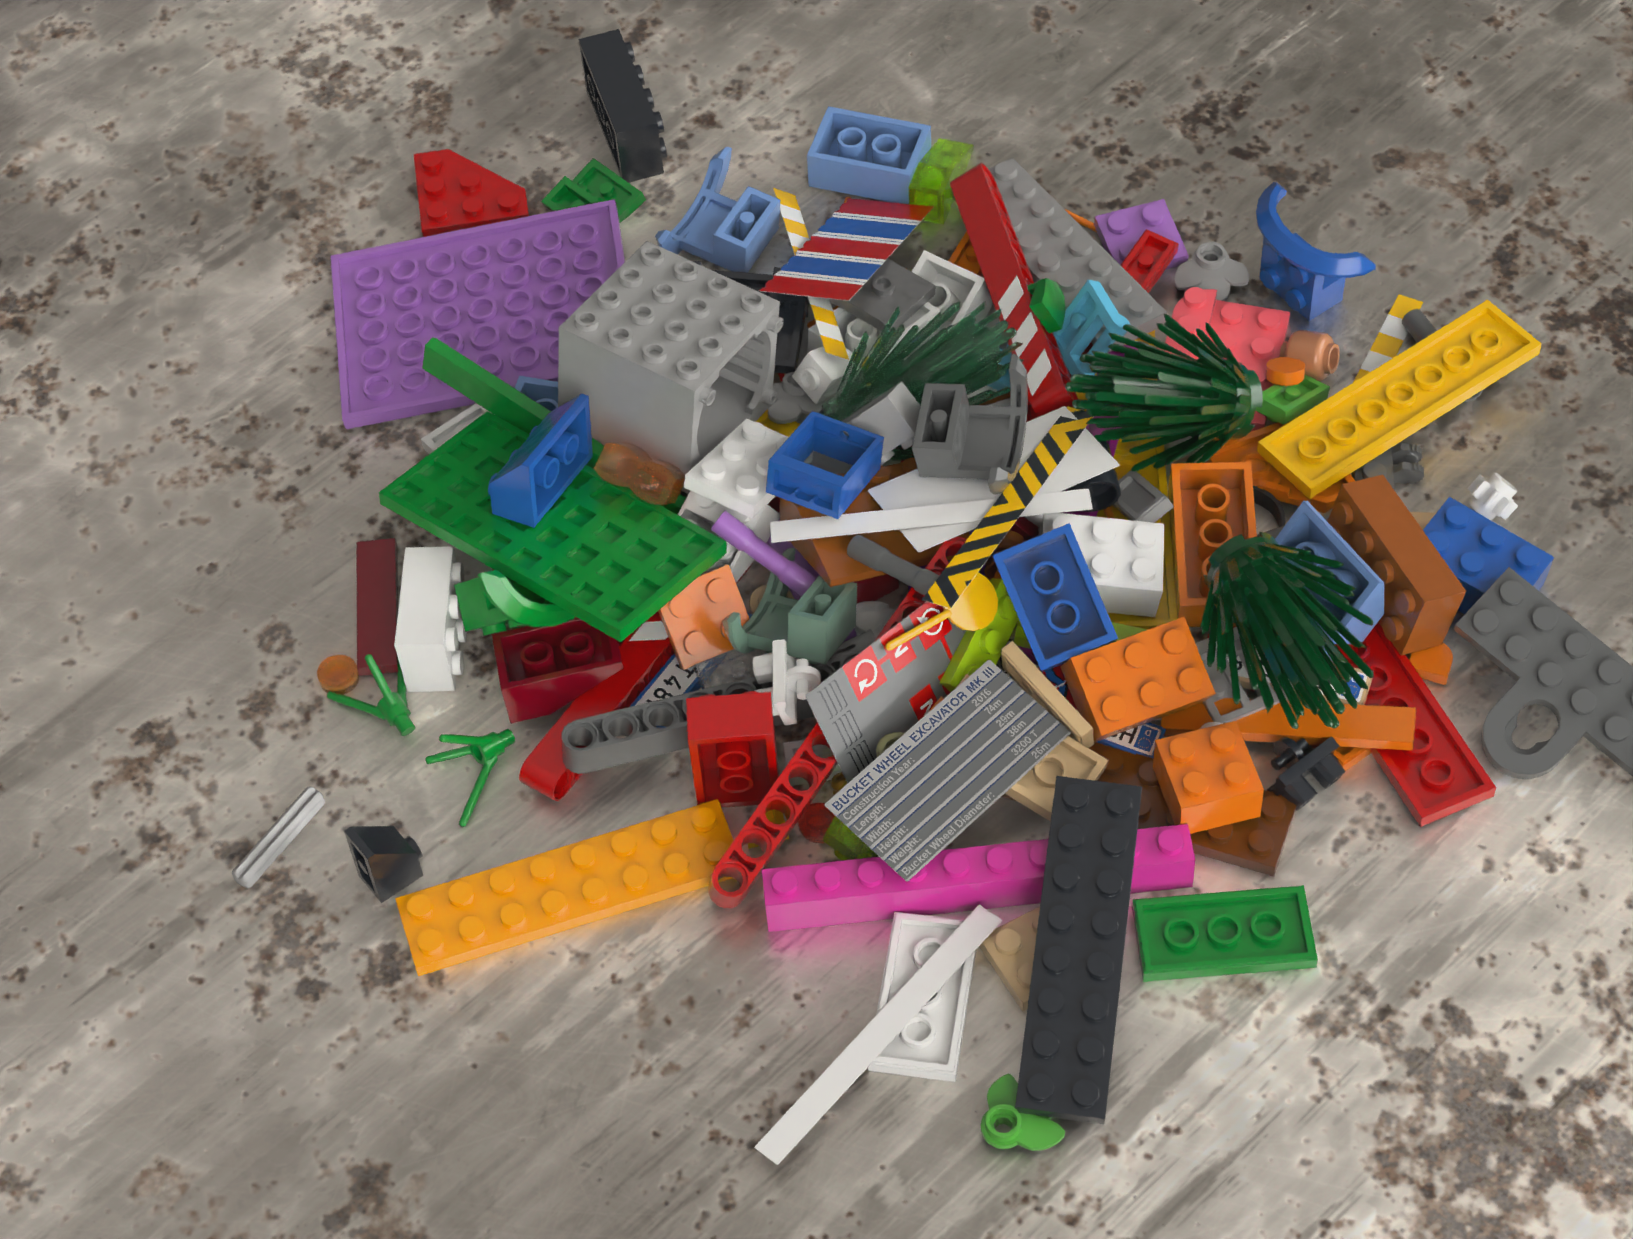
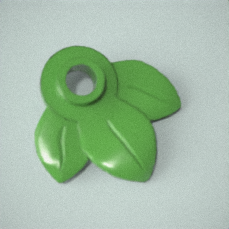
(1027, 1130)

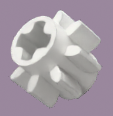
(1492, 496)

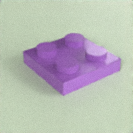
(1124, 227)

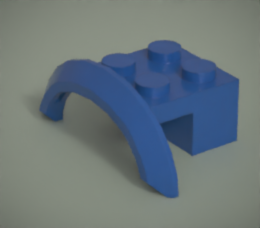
(1297, 271)

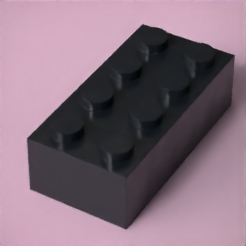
(623, 105)

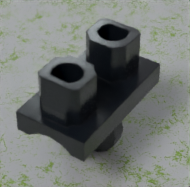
(1318, 762)

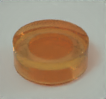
(338, 674)

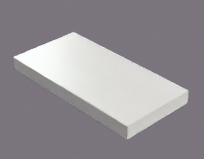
(933, 1038)

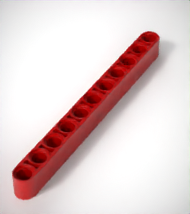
(803, 765)

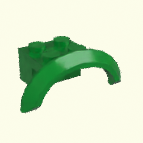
(497, 601)

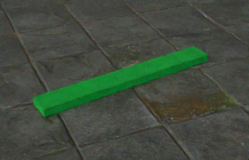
(495, 394)

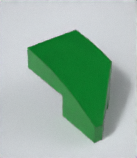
(1048, 304)

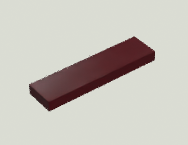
(377, 604)

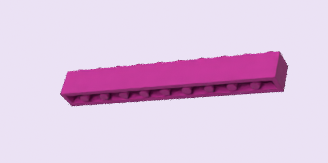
(951, 881)

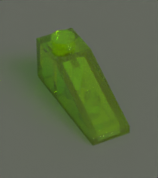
(933, 175)

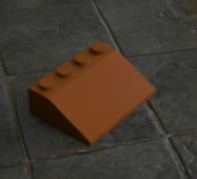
(829, 554)

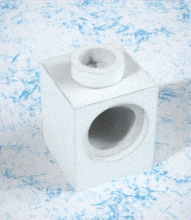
(821, 374)

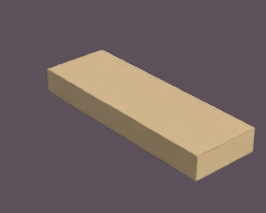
(1045, 693)

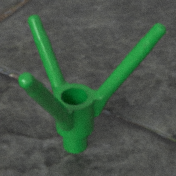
(391, 707)
(484, 750)

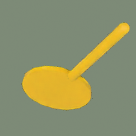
(971, 611)

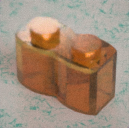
(632, 467)

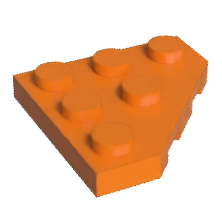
(1269, 478)

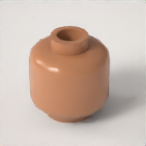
(1315, 350)

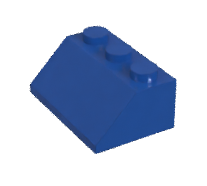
(544, 464)

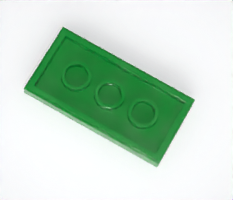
(1224, 933)

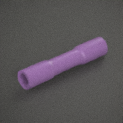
(745, 540)

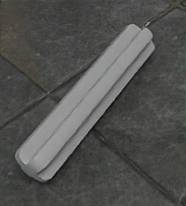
(278, 837)

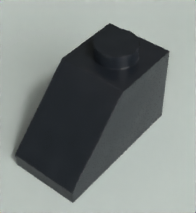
(384, 858)

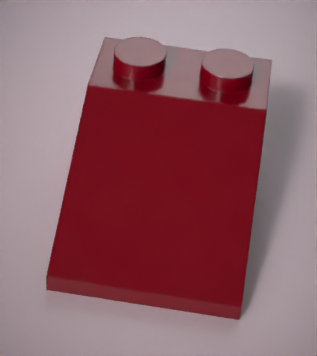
(551, 666)

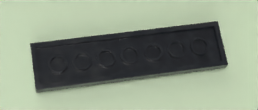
(1079, 951)

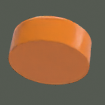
(1285, 371)

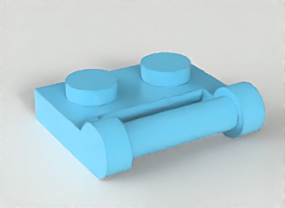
(1083, 321)

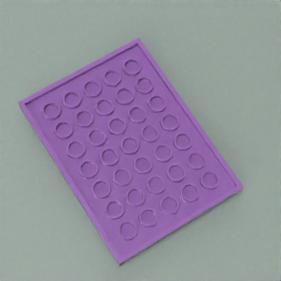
(478, 289)

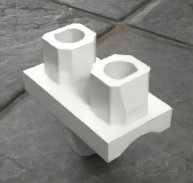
(787, 678)

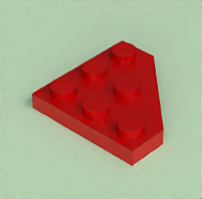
(463, 194)

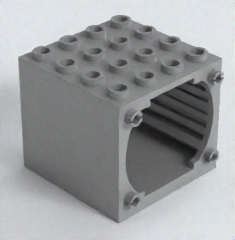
(670, 356)

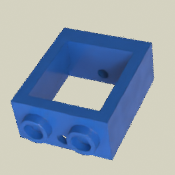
(815, 487)

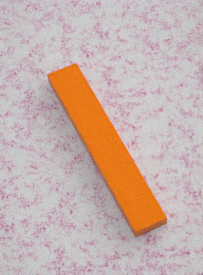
(1360, 727)

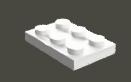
(738, 469)

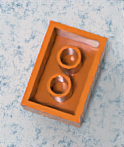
(1138, 679)

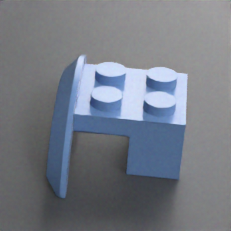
(722, 228)

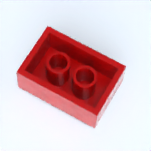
(732, 747)

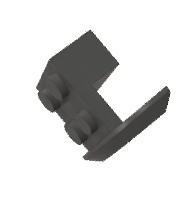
(972, 439)

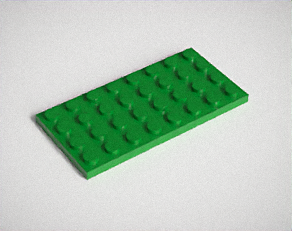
(592, 552)

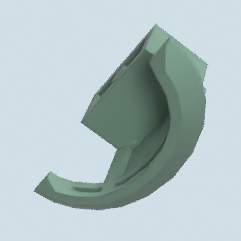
(810, 626)

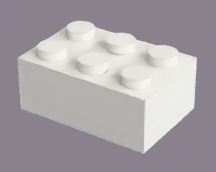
(1121, 557)
(430, 620)

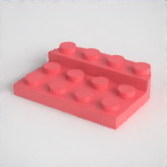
(1248, 330)

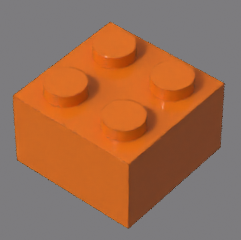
(1208, 777)

